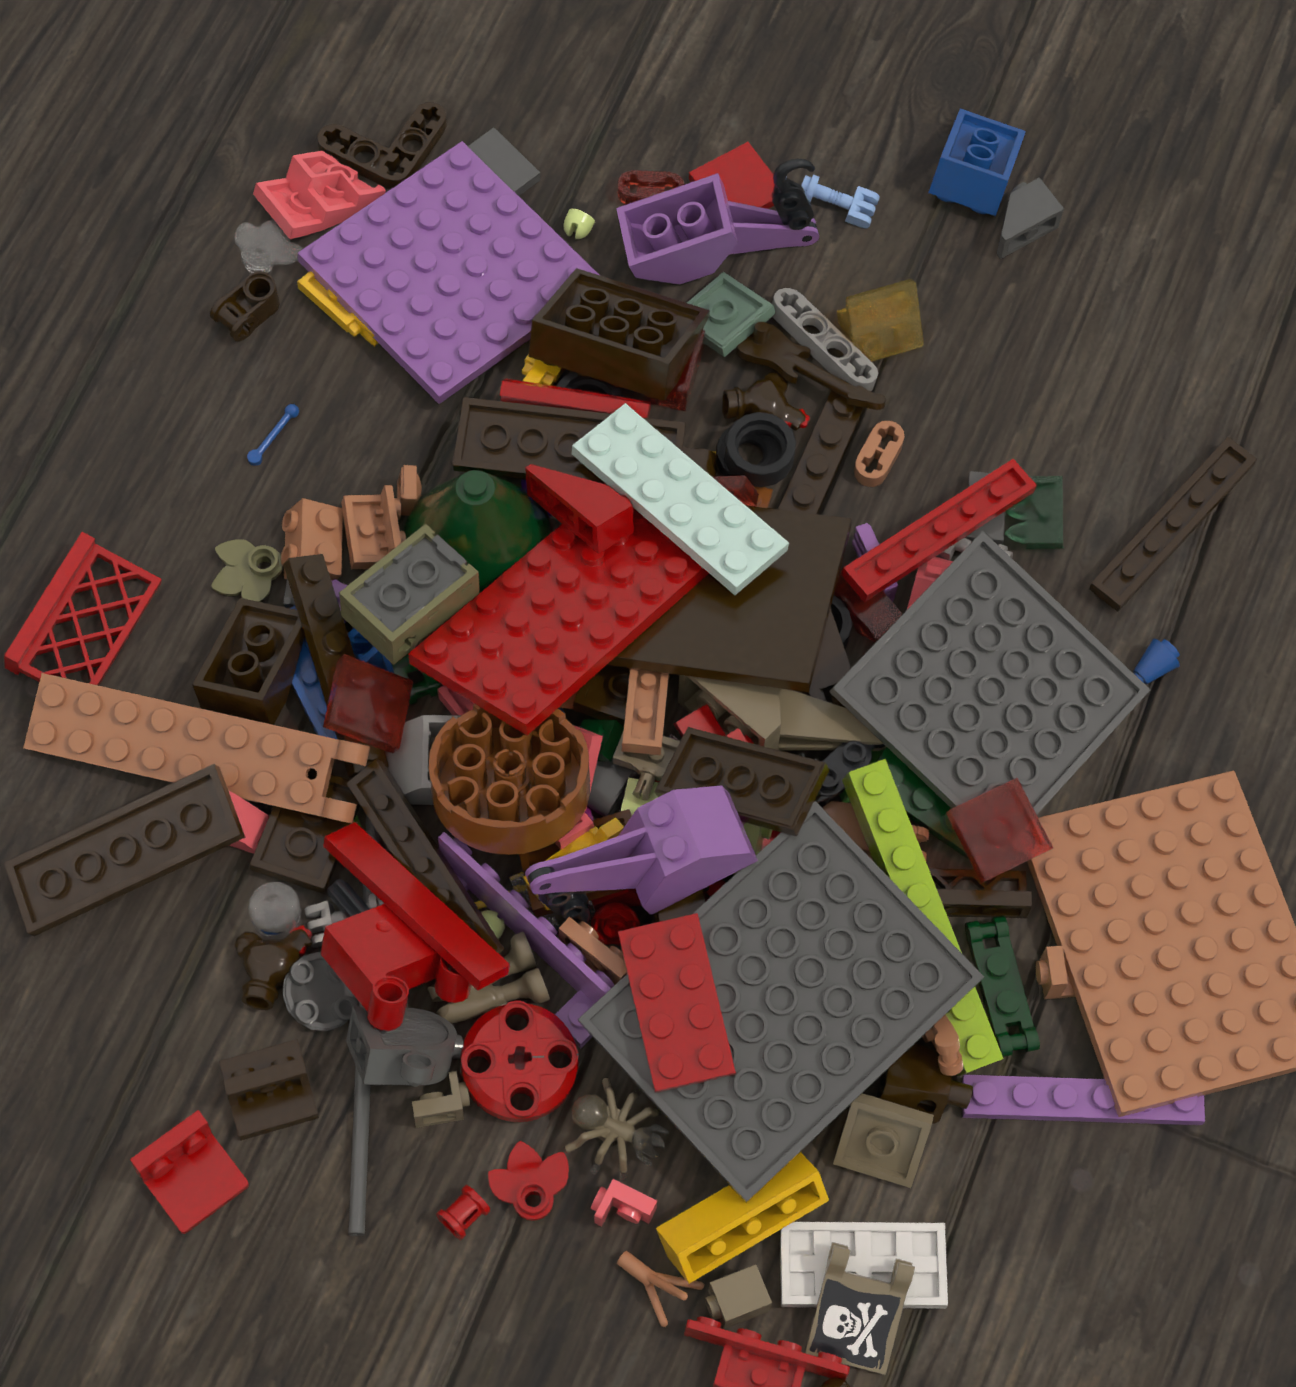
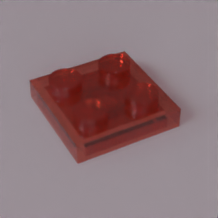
(368, 703)
(999, 830)

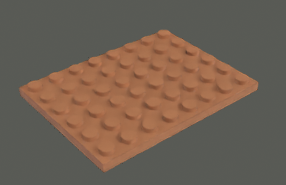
(1173, 940)

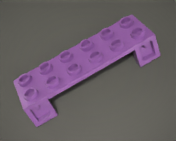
(540, 933)

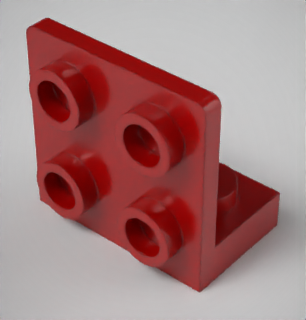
(189, 1172)

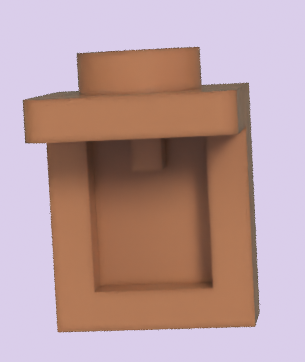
(1053, 974)

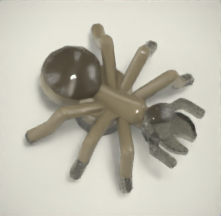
(611, 1128)

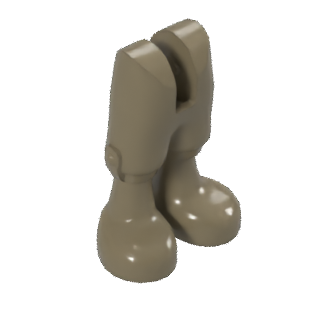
(480, 1002)

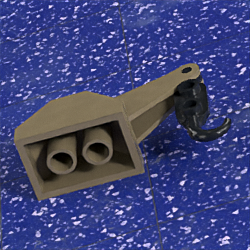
(786, 722)

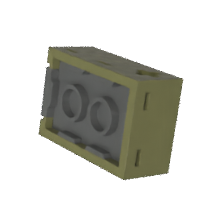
(409, 594)

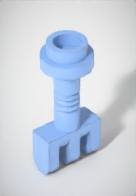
(860, 206)

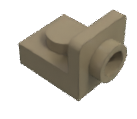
(438, 1109)

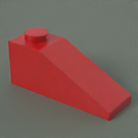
(582, 505)

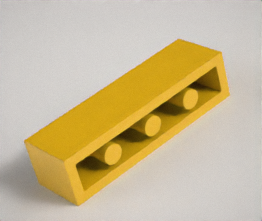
(728, 1225)

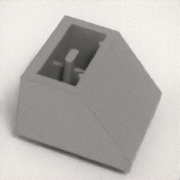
(411, 761)

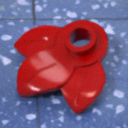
(528, 1176)

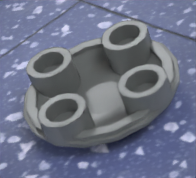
(317, 994)

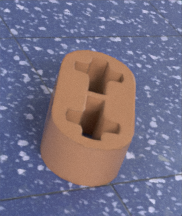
(886, 457)

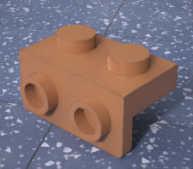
(371, 526)
(314, 530)

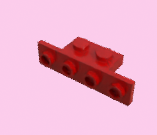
(757, 1363)

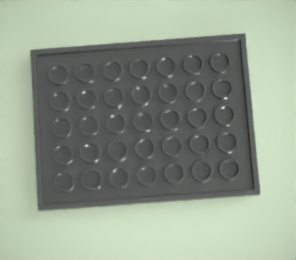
(818, 992)

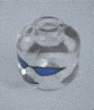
(274, 910)

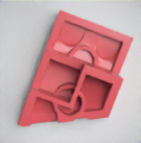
(314, 194)

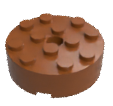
(509, 787)

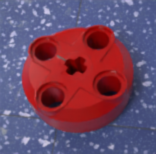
(519, 1062)

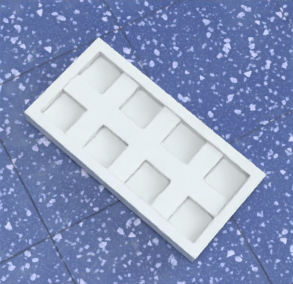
(872, 1255)

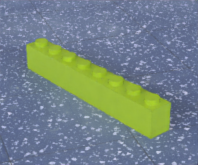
(901, 859)

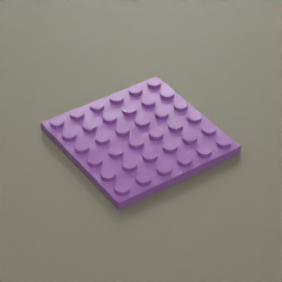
(445, 270)

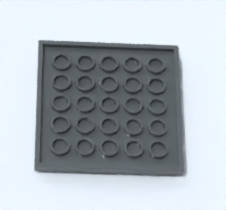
(989, 683)

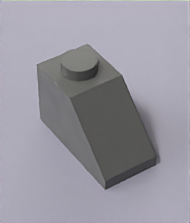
(1028, 216)

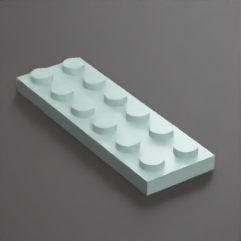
(680, 498)

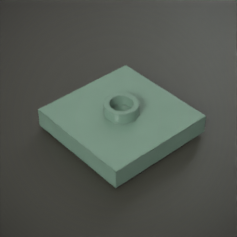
(732, 312)

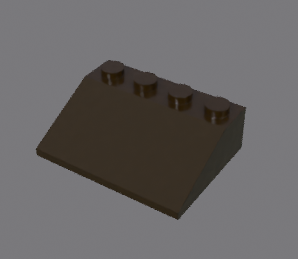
(617, 333)

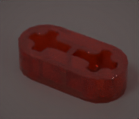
(647, 182)

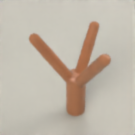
(651, 1278)

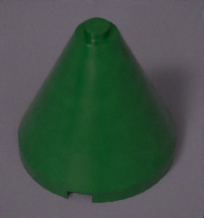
(483, 521)

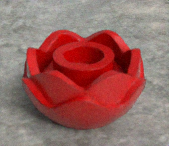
(611, 919)

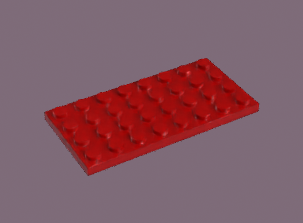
(556, 621)

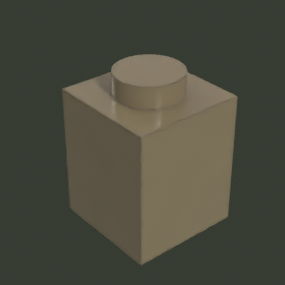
(738, 1297)

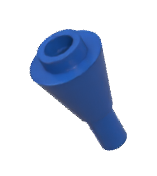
(1157, 661)

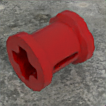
(463, 1212)

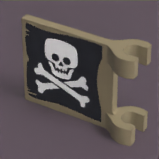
(858, 1313)

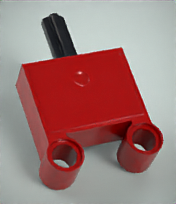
(383, 959)

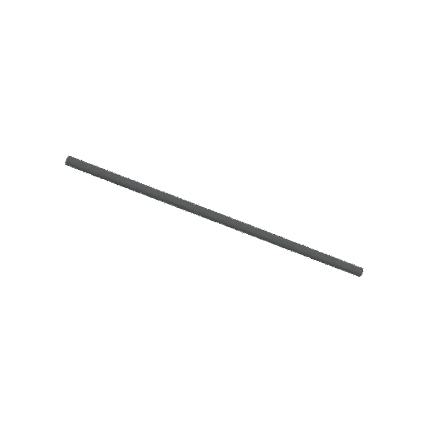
(361, 1116)

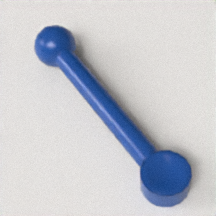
(255, 456)

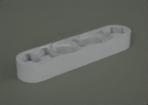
(795, 311)

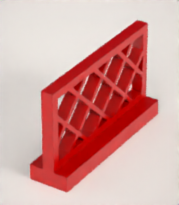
(567, 398)
(59, 595)

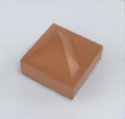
(408, 488)

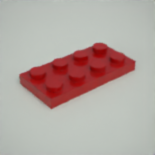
(676, 1003)

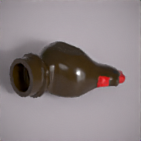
(763, 397)
(269, 963)

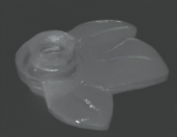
(265, 246)

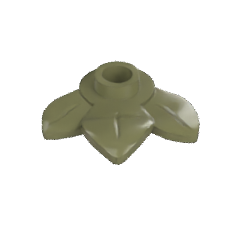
(242, 571)

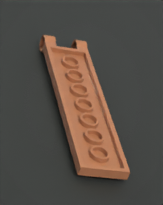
(177, 740)

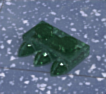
(1041, 514)

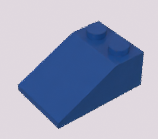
(977, 162)

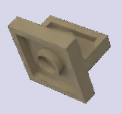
(883, 1139)

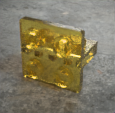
(884, 320)

